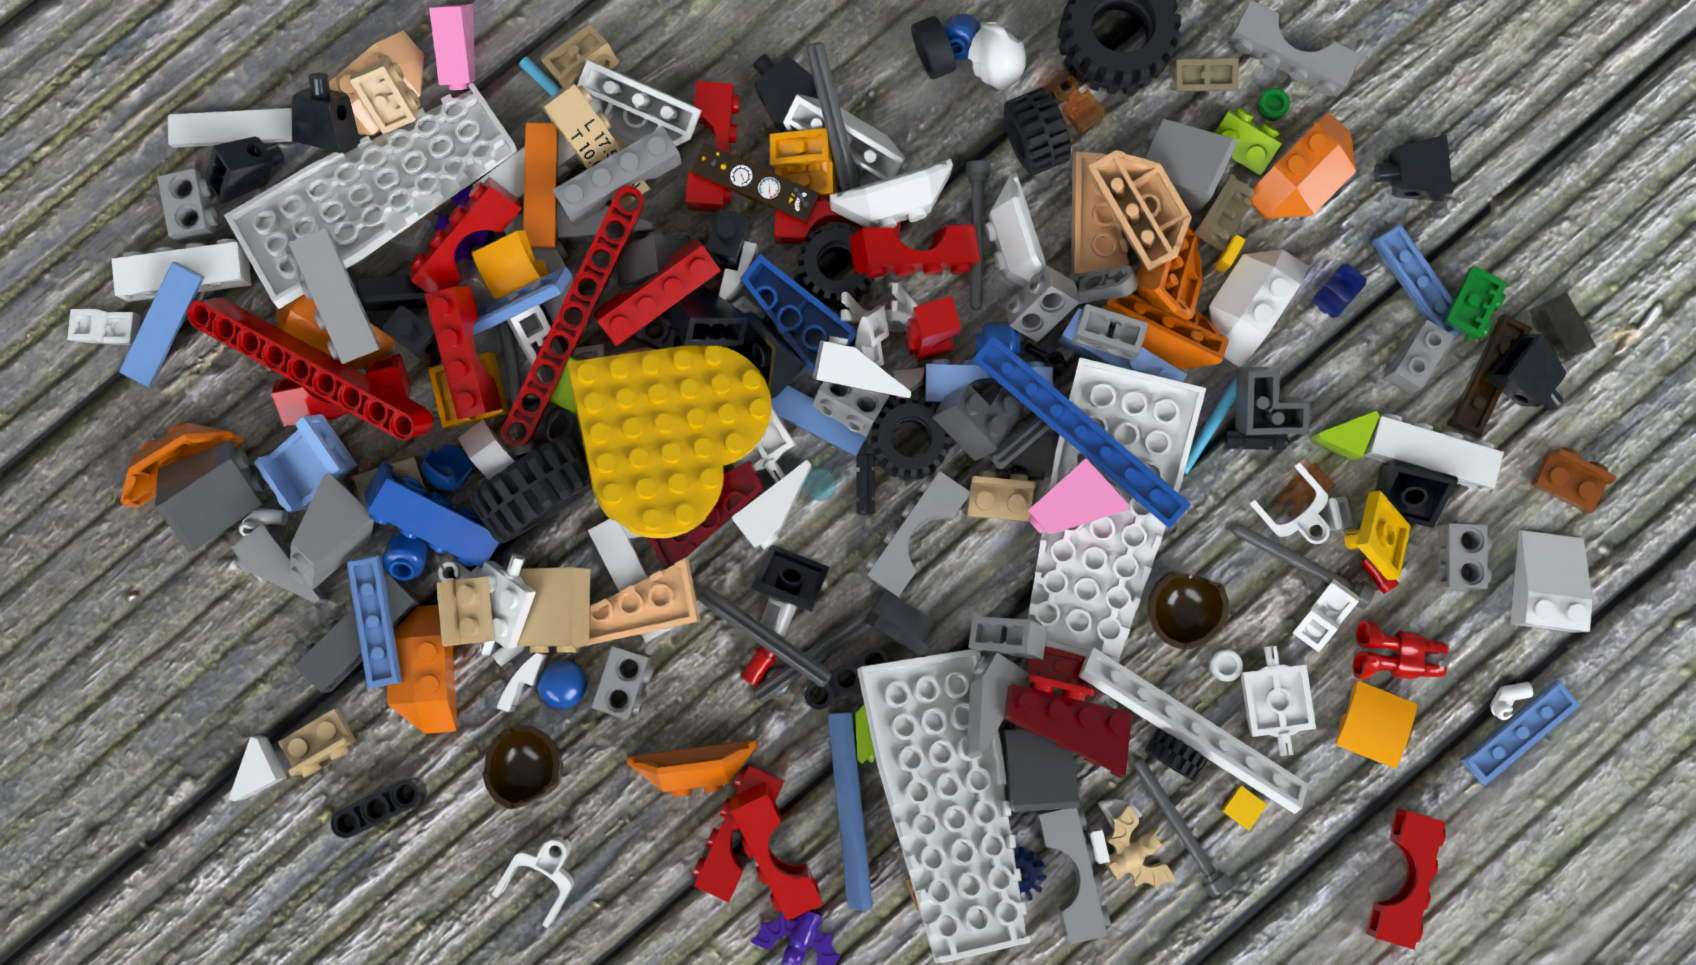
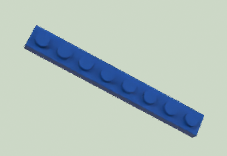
(1081, 432)

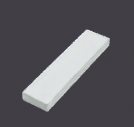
(228, 126)
(621, 560)

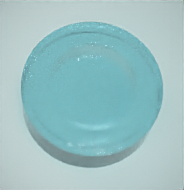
(820, 484)

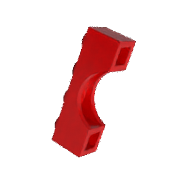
(717, 106)
(488, 209)
(795, 232)
(881, 252)
(636, 308)
(453, 320)
(932, 329)
(296, 401)
(721, 869)
(791, 884)
(1400, 916)

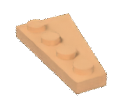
(1094, 230)
(649, 606)

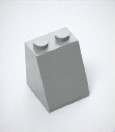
(1190, 158)
(329, 533)

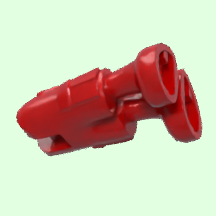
(1408, 654)

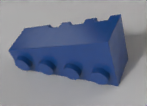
(795, 310)
(428, 517)

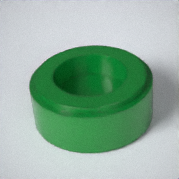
(1273, 104)

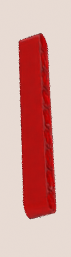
(574, 300)
(310, 368)

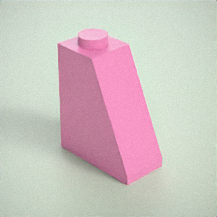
(454, 44)
(1076, 500)

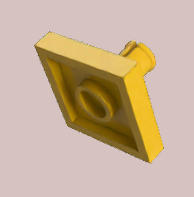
(1381, 535)

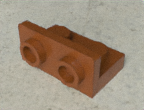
(1573, 478)

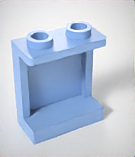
(303, 460)

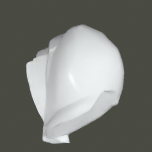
(997, 56)

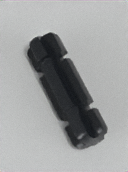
(1234, 439)
(865, 484)

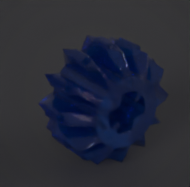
(1339, 290)
(1030, 869)

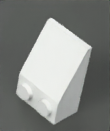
(1551, 583)

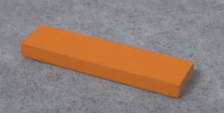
(539, 182)

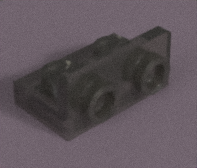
(1562, 327)

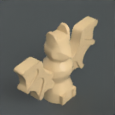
(1131, 855)

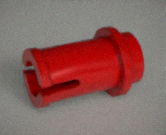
(1382, 583)
(758, 665)

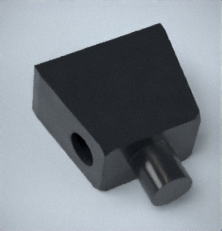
(780, 85)
(323, 116)
(241, 167)
(1418, 170)
(728, 238)
(413, 335)
(1530, 373)

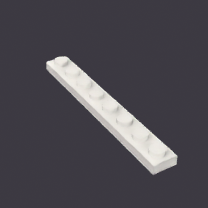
(1194, 730)

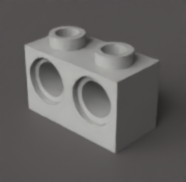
(180, 209)
(1042, 303)
(1109, 332)
(1418, 357)
(848, 405)
(1454, 556)
(1008, 637)
(614, 679)

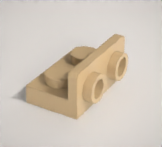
(570, 58)
(386, 95)
(1000, 497)
(465, 611)
(316, 742)

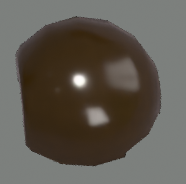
(1187, 609)
(522, 766)

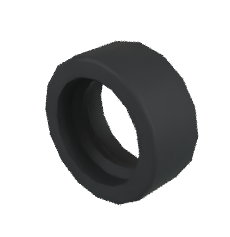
(933, 47)

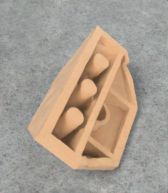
(400, 50)
(1143, 206)

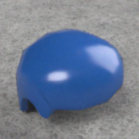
(447, 467)
(561, 685)

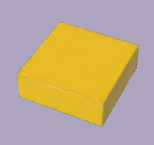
(1229, 254)
(1243, 807)

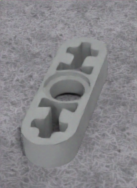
(1111, 282)

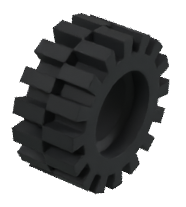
(1176, 755)

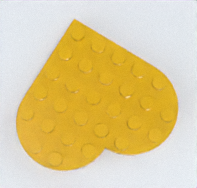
(664, 429)

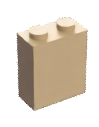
(558, 609)

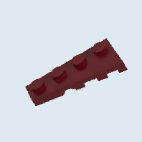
(738, 489)
(1075, 725)

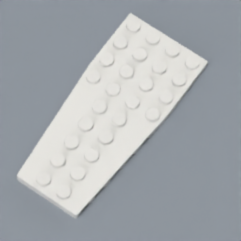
(371, 189)
(1097, 571)
(945, 804)

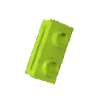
(1256, 142)

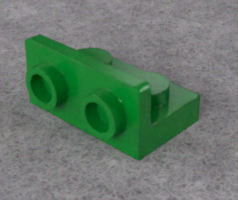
(1475, 303)

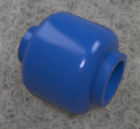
(960, 32)
(1003, 332)
(405, 557)

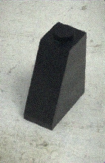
(707, 320)

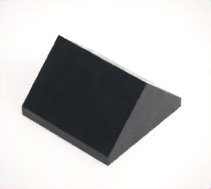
(770, 354)
(1416, 491)
(790, 578)

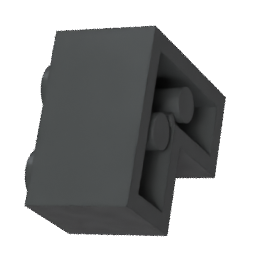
(647, 257)
(1260, 408)
(978, 421)

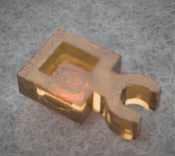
(1083, 108)
(1303, 491)

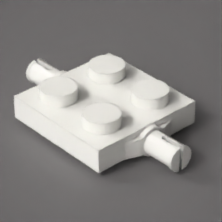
(770, 448)
(509, 602)
(1278, 700)

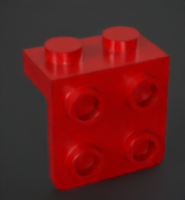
(1060, 671)

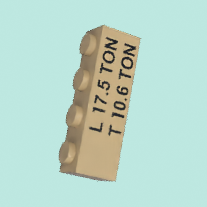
(585, 130)

